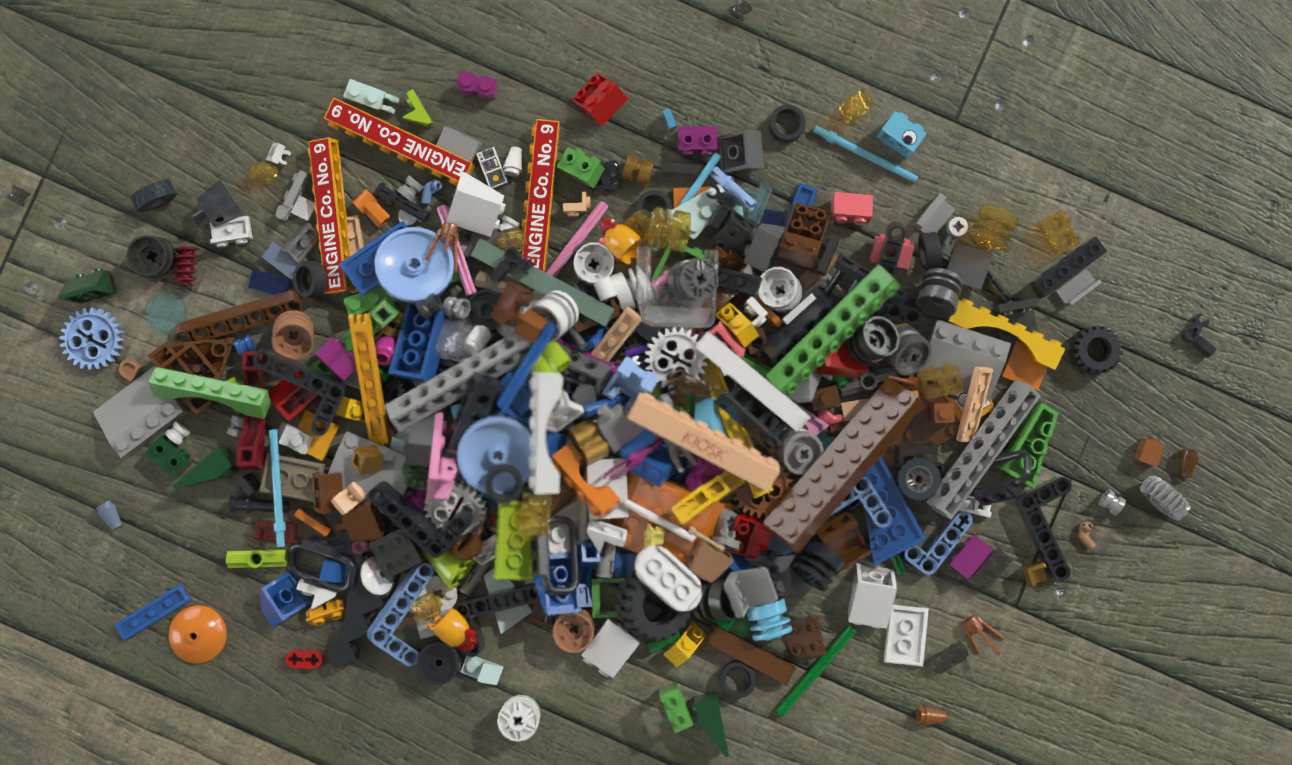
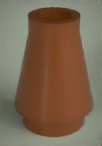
(930, 716)

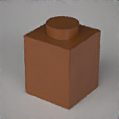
(530, 325)
(942, 412)
(1149, 451)

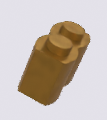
(589, 442)

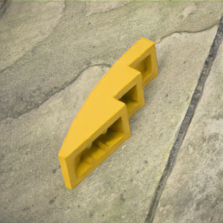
(707, 496)

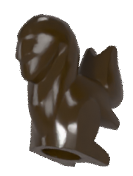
(684, 385)

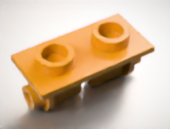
(334, 611)

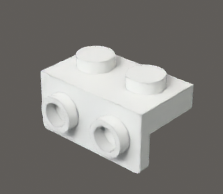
(233, 231)

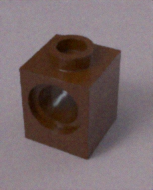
(758, 352)

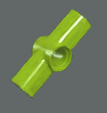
(245, 559)

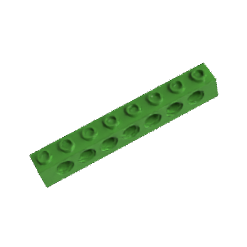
(833, 321)

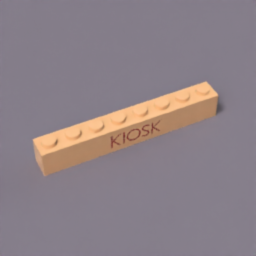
(704, 441)

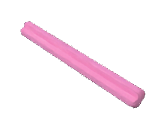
(577, 239)
(461, 265)

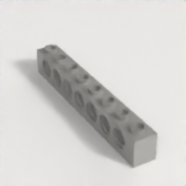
(454, 382)
(983, 449)

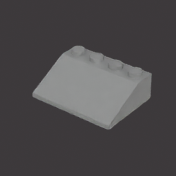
(967, 350)
(137, 416)
(389, 472)

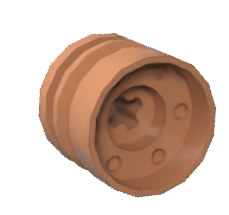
(293, 344)
(573, 639)

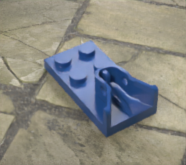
(361, 265)

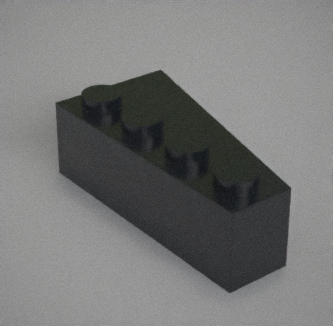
(797, 330)

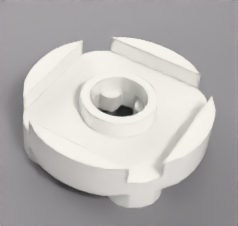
(449, 595)

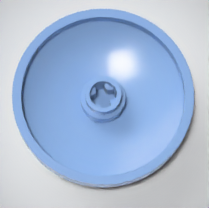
(403, 267)
(493, 443)

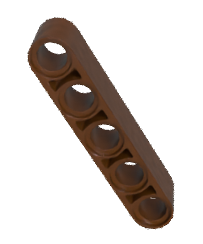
(750, 654)

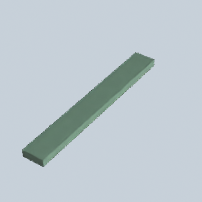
(545, 283)

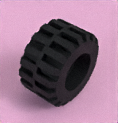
(1110, 345)

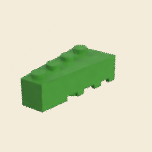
(1033, 438)

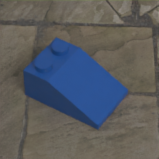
(560, 577)

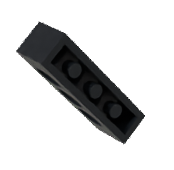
(1068, 267)
(479, 385)

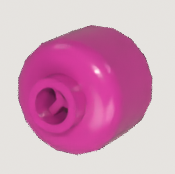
(385, 350)

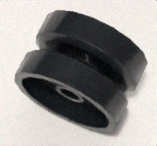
(431, 670)

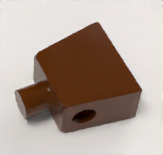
(824, 397)
(362, 522)

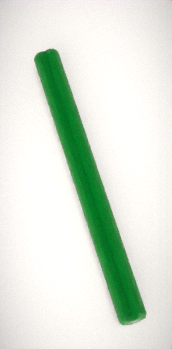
(815, 671)

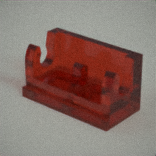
(265, 531)

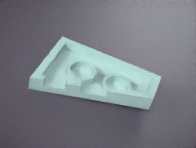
(701, 210)
(507, 617)

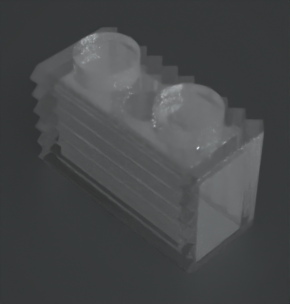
(452, 338)

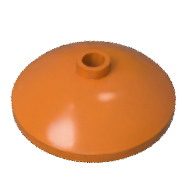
(208, 627)

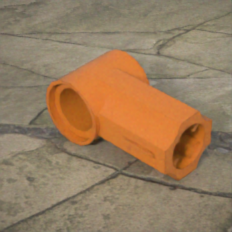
(368, 205)

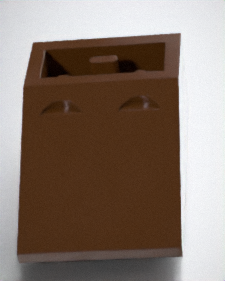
(804, 235)
(511, 304)

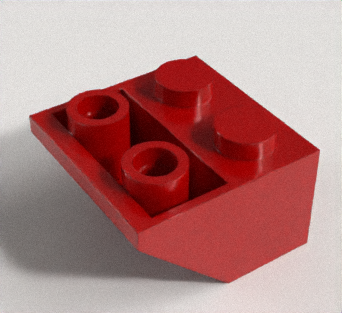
(600, 98)
(291, 398)
(751, 534)

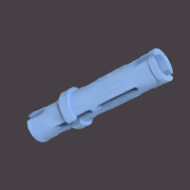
(728, 184)

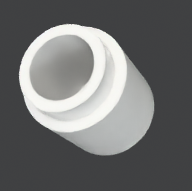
(477, 339)

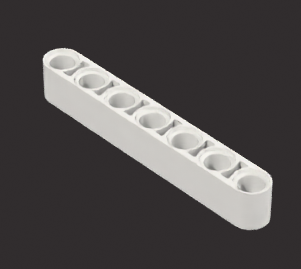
(752, 381)

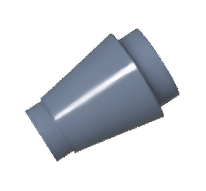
(109, 514)

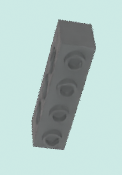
(586, 370)

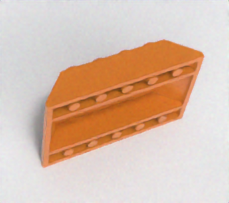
(660, 501)

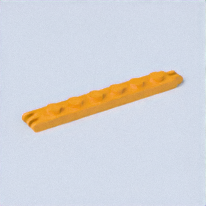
(369, 379)

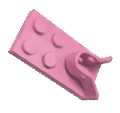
(441, 470)

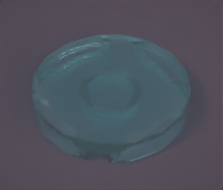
(166, 311)

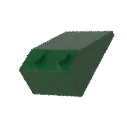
(88, 287)
(217, 465)
(709, 717)

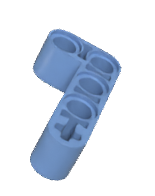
(940, 539)

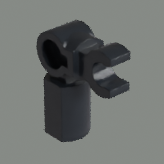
(727, 202)
(513, 257)
(1191, 334)

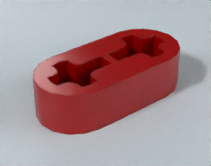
(300, 653)

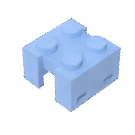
(631, 381)

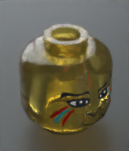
(512, 238)
(428, 606)

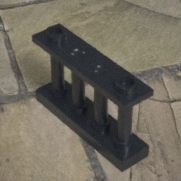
(847, 266)
(751, 424)

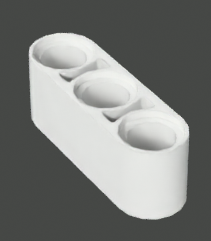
(605, 290)

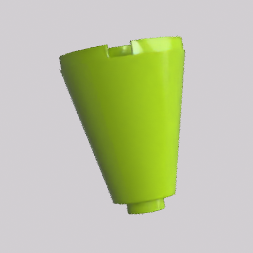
(450, 568)

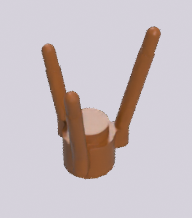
(448, 234)
(907, 381)
(974, 625)

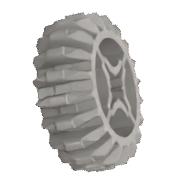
(1165, 498)

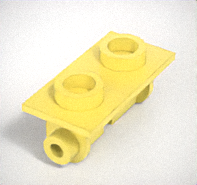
(653, 536)

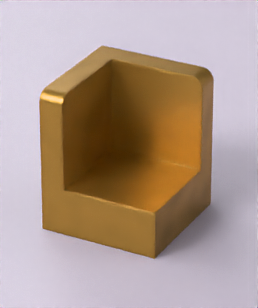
(367, 459)
(1034, 573)

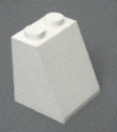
(476, 206)
(872, 596)
(610, 648)

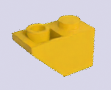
(737, 324)
(351, 409)
(685, 645)

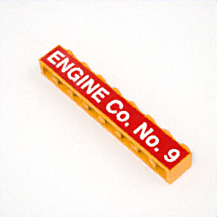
(397, 141)
(540, 191)
(330, 212)

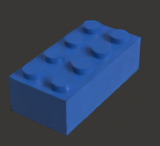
(416, 345)

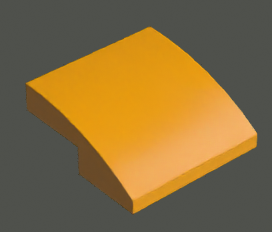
(319, 444)

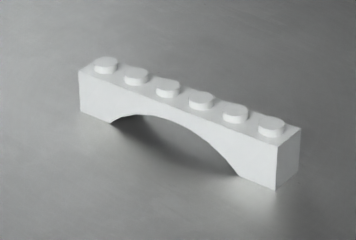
(546, 392)

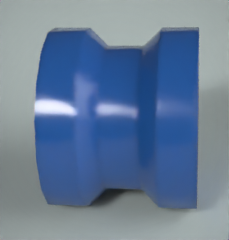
(245, 345)

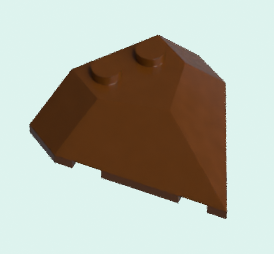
(197, 358)

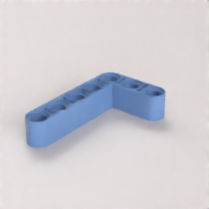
(862, 495)
(398, 614)

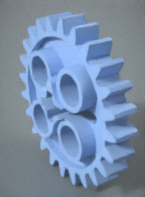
(100, 323)

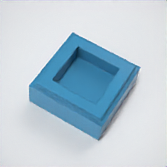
(669, 119)

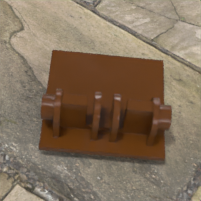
(805, 638)

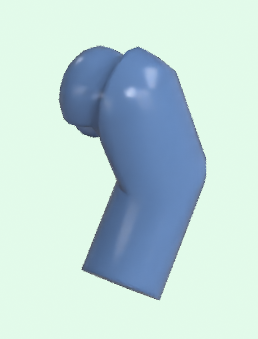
(429, 189)

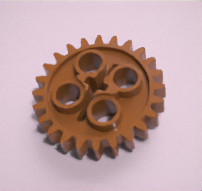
(745, 495)

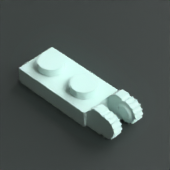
(369, 96)

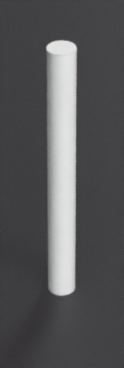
(659, 520)

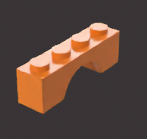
(601, 499)

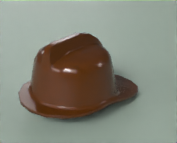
(467, 545)

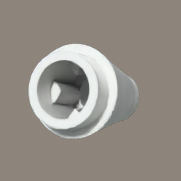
(513, 163)

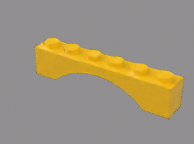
(1042, 351)

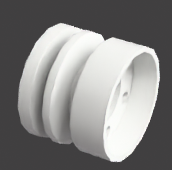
(600, 255)
(783, 279)
(625, 289)
(559, 310)
(519, 706)

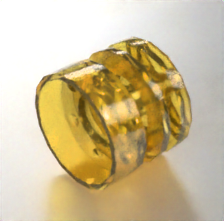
(994, 227)
(670, 229)

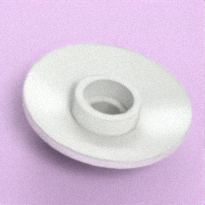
(374, 578)

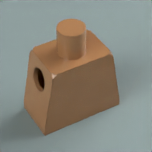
(708, 562)

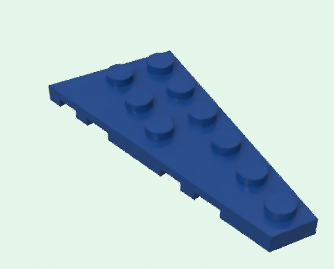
(903, 530)

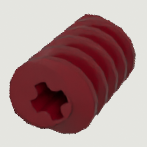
(184, 266)

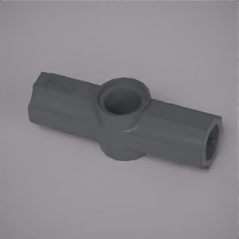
(879, 377)

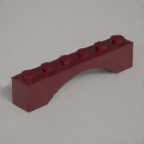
(251, 444)

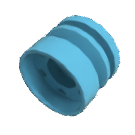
(769, 620)

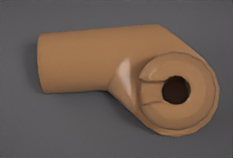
(1083, 535)

